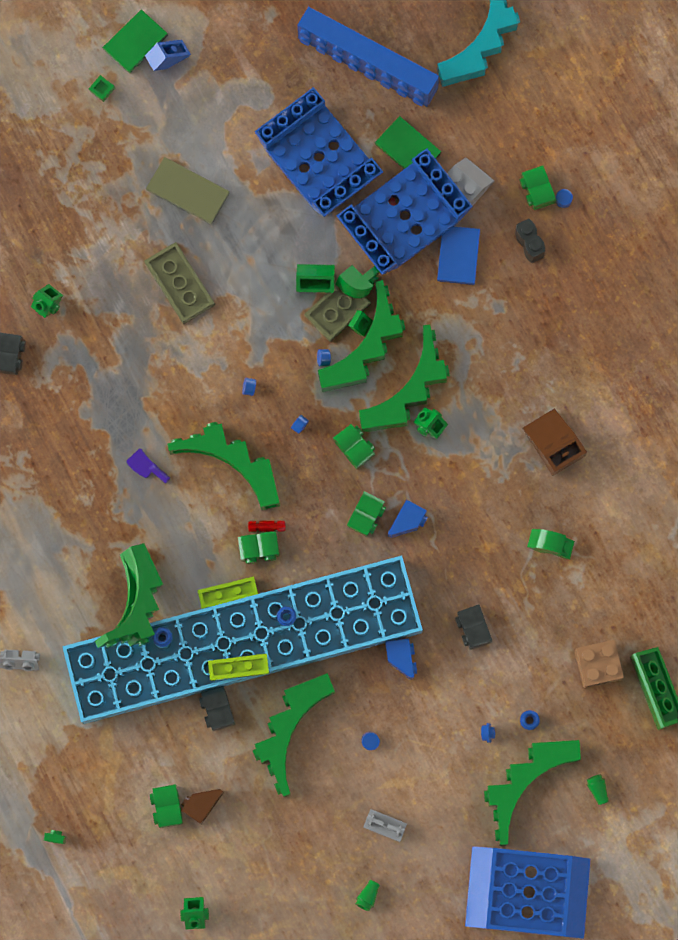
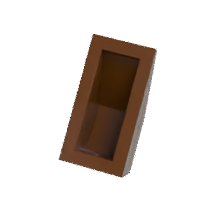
(201, 804)

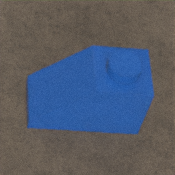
(167, 54)
(408, 520)

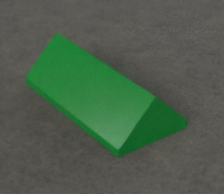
(656, 686)

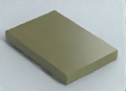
(335, 312)

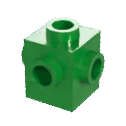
(46, 301)
(430, 423)
(194, 913)

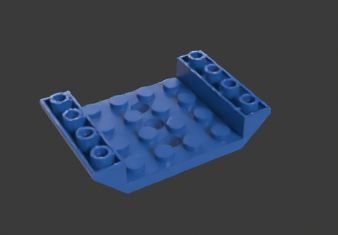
(308, 129)
(422, 191)
(498, 895)

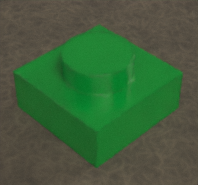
(101, 88)
(360, 323)
(55, 837)

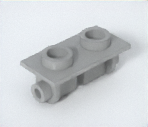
(29, 661)
(385, 825)

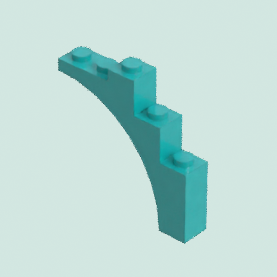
(470, 62)

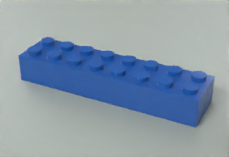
(367, 57)

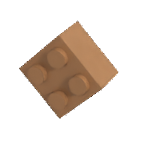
(599, 664)

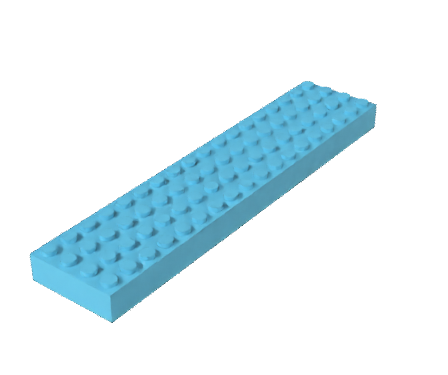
(332, 619)

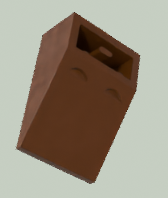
(554, 441)

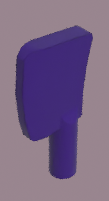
(144, 466)

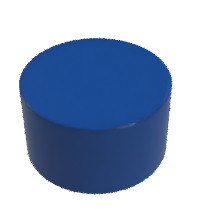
(564, 198)
(323, 357)
(249, 386)
(300, 423)
(370, 740)

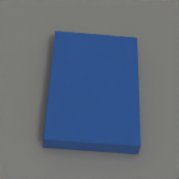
(458, 255)

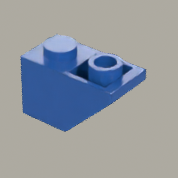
(399, 657)

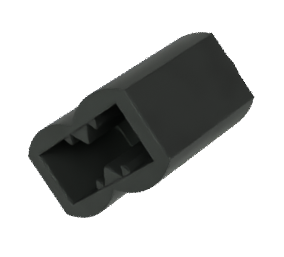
(527, 236)
(10, 353)
(474, 627)
(217, 708)

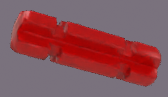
(266, 526)

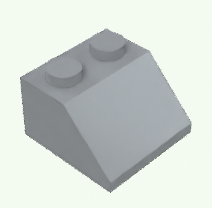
(470, 180)

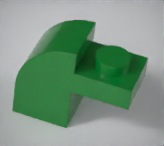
(355, 284)
(551, 542)

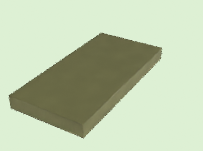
(187, 190)
(179, 283)

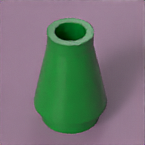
(598, 788)
(367, 897)

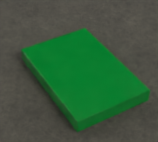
(134, 41)
(404, 142)

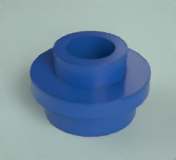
(282, 611)
(162, 630)
(534, 715)
(487, 732)

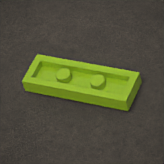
(227, 592)
(238, 667)

